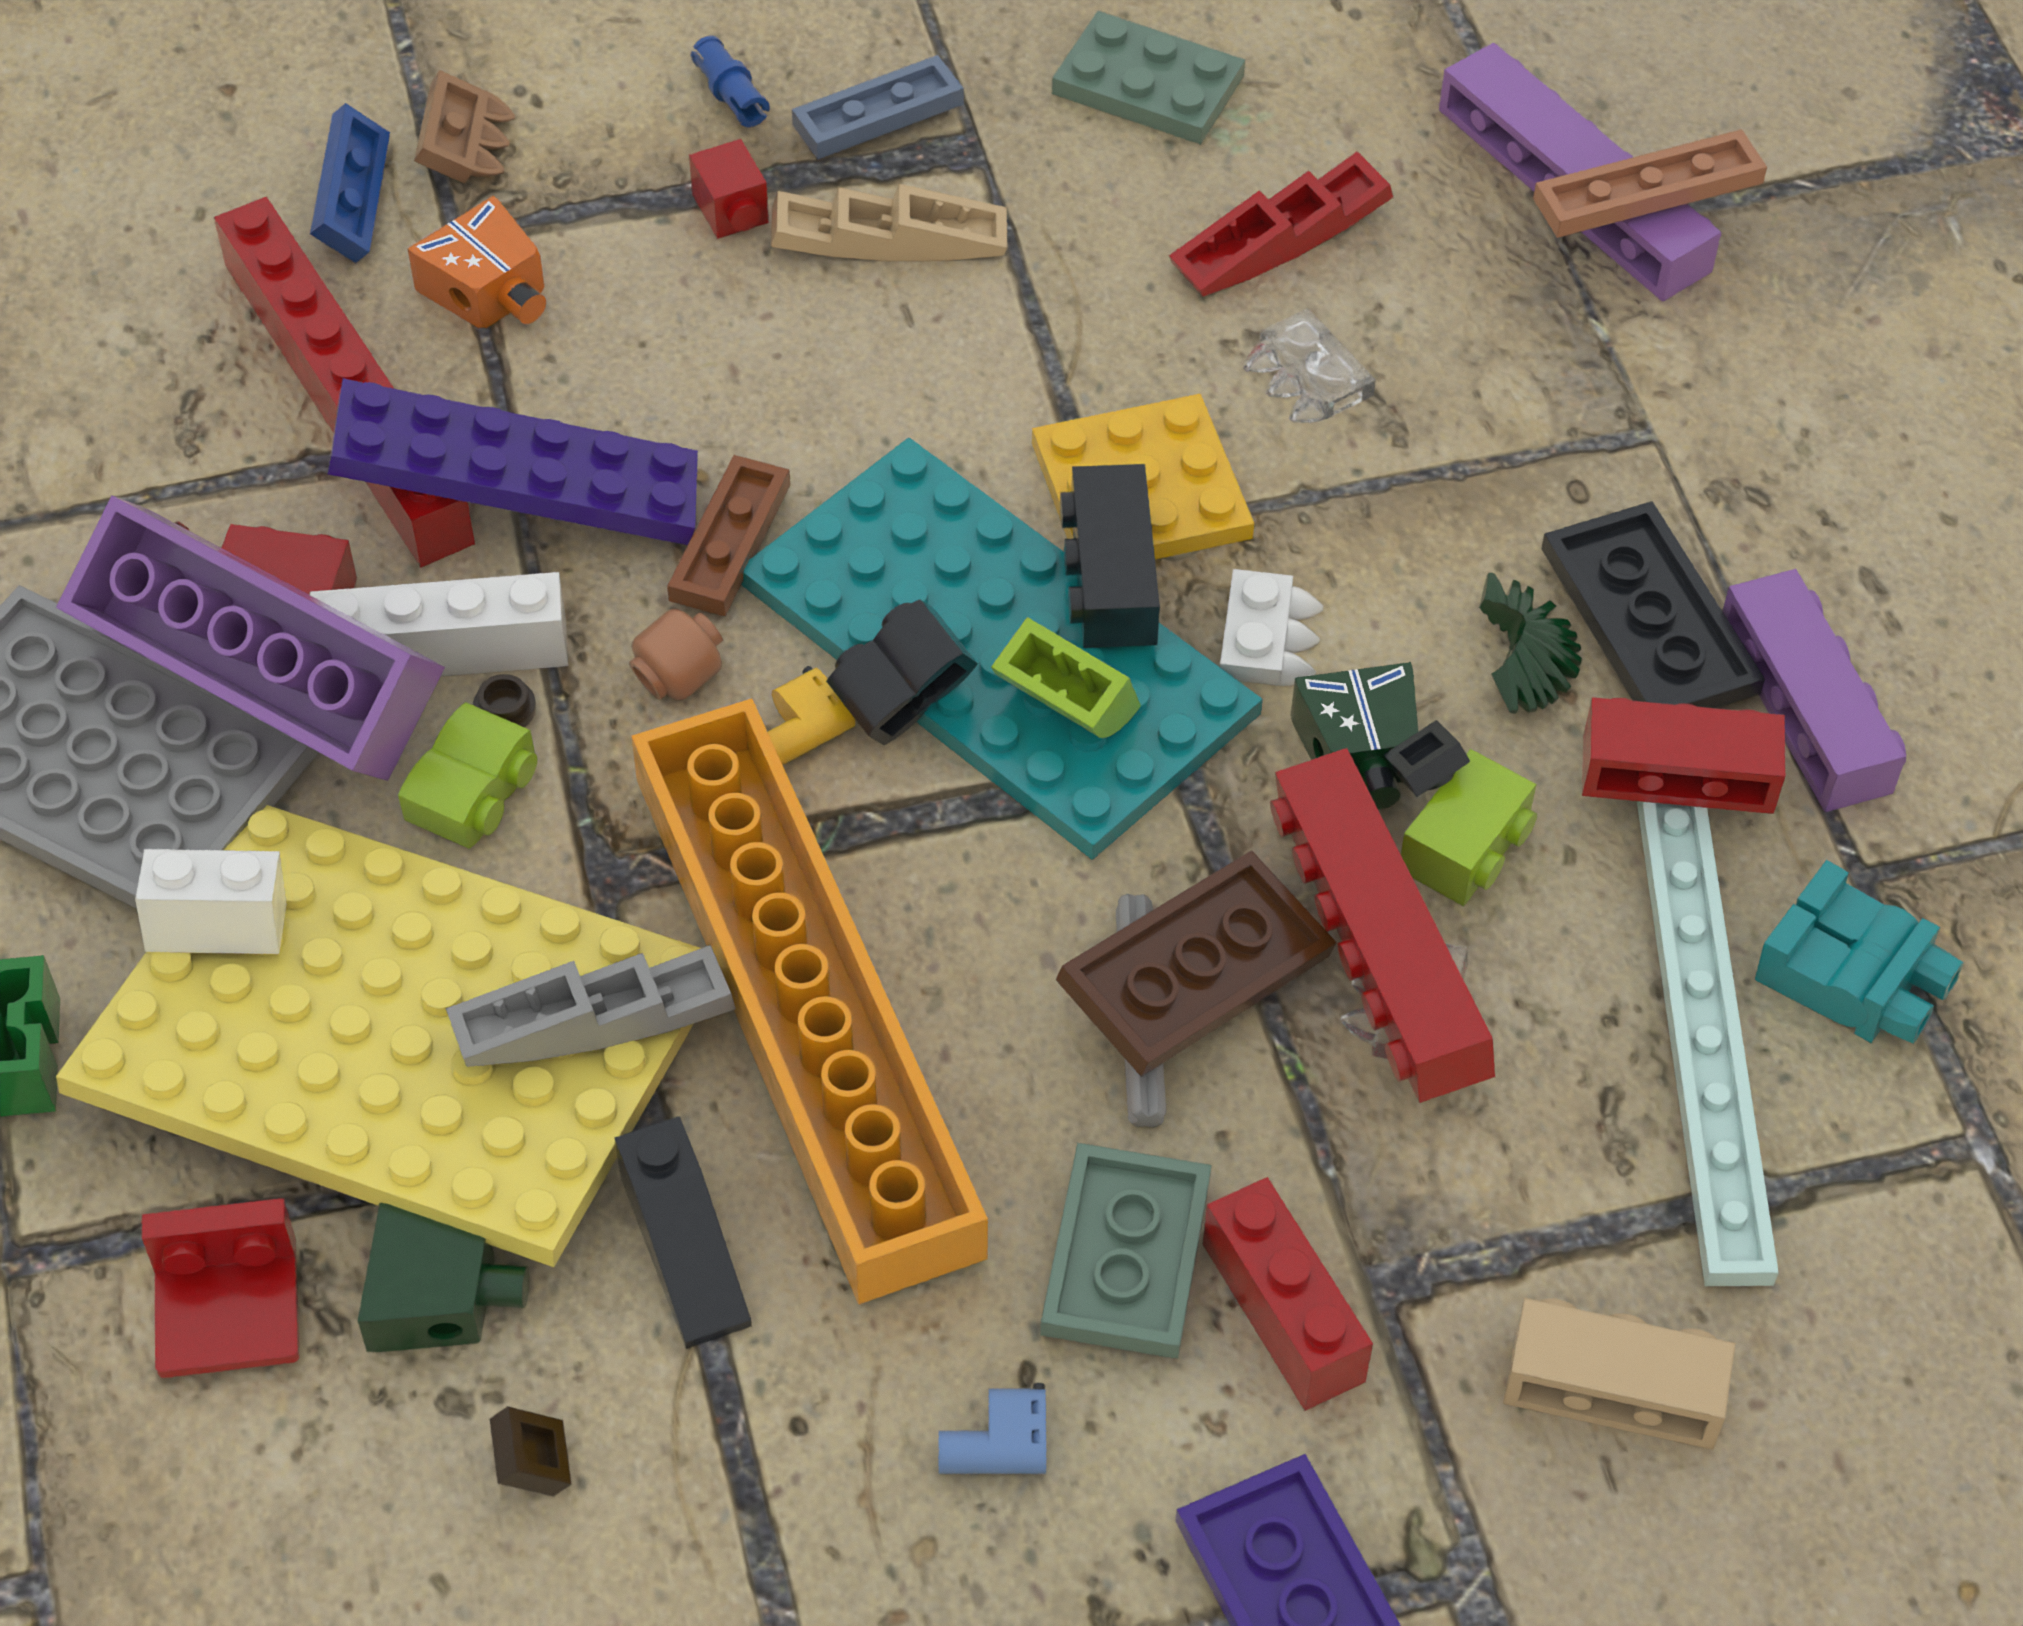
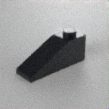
(681, 1231)

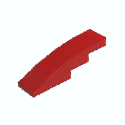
(1279, 229)

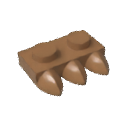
(461, 129)

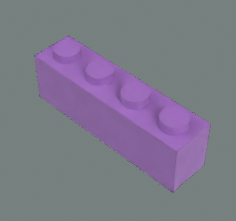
(1810, 679)

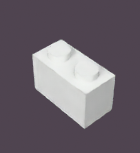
(211, 901)

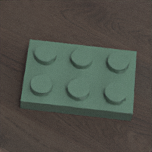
(1148, 77)
(1126, 1251)

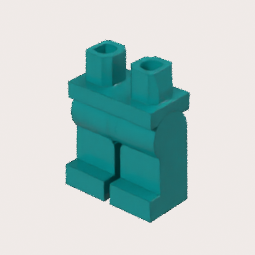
(1857, 959)

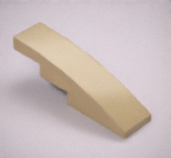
(907, 228)

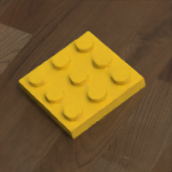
(1188, 475)

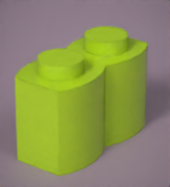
(468, 775)

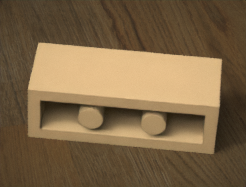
(1620, 1372)

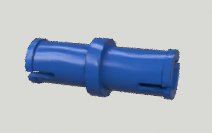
(730, 81)

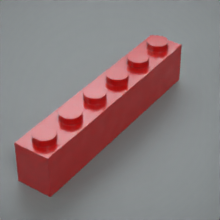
(1383, 927)

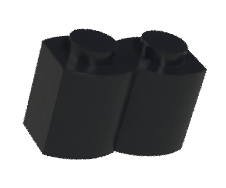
(900, 671)

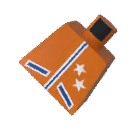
(481, 267)

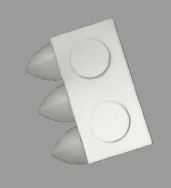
(1265, 630)

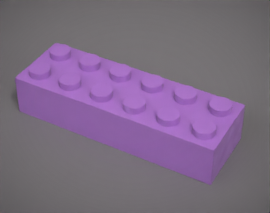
(250, 638)

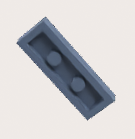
(877, 107)

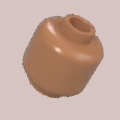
(676, 654)

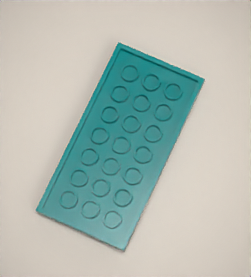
(931, 535)

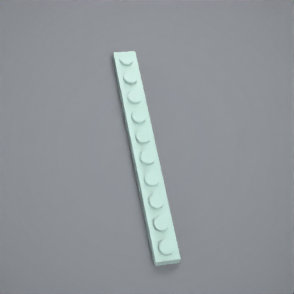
(1707, 1048)

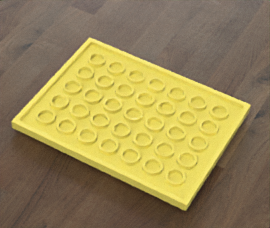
(345, 1048)

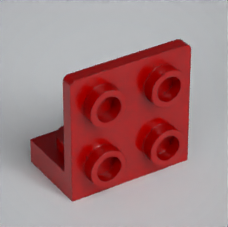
(223, 1287)

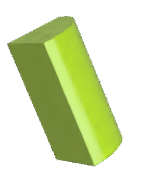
(1067, 679)

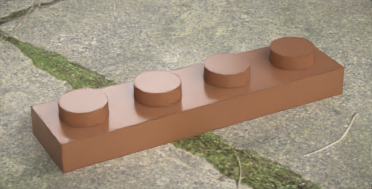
(1649, 183)

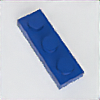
(350, 183)

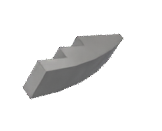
(575, 1014)

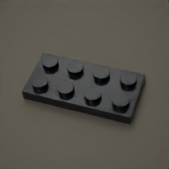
(1651, 610)

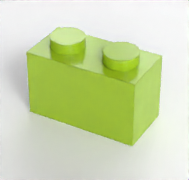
(1468, 828)

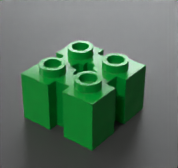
(26, 1029)

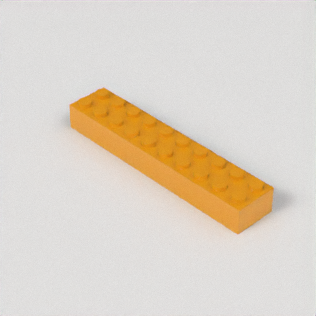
(810, 1003)

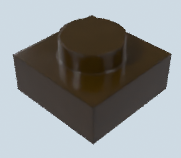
(530, 1451)

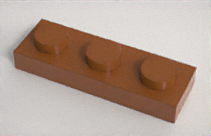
(728, 535)

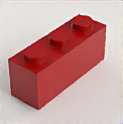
(1683, 755)
(1287, 1293)

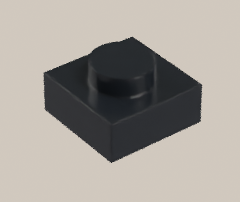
(1427, 759)

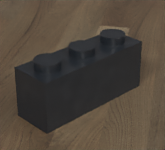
(1111, 556)

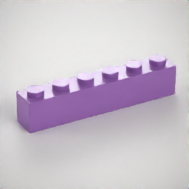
(1546, 138)

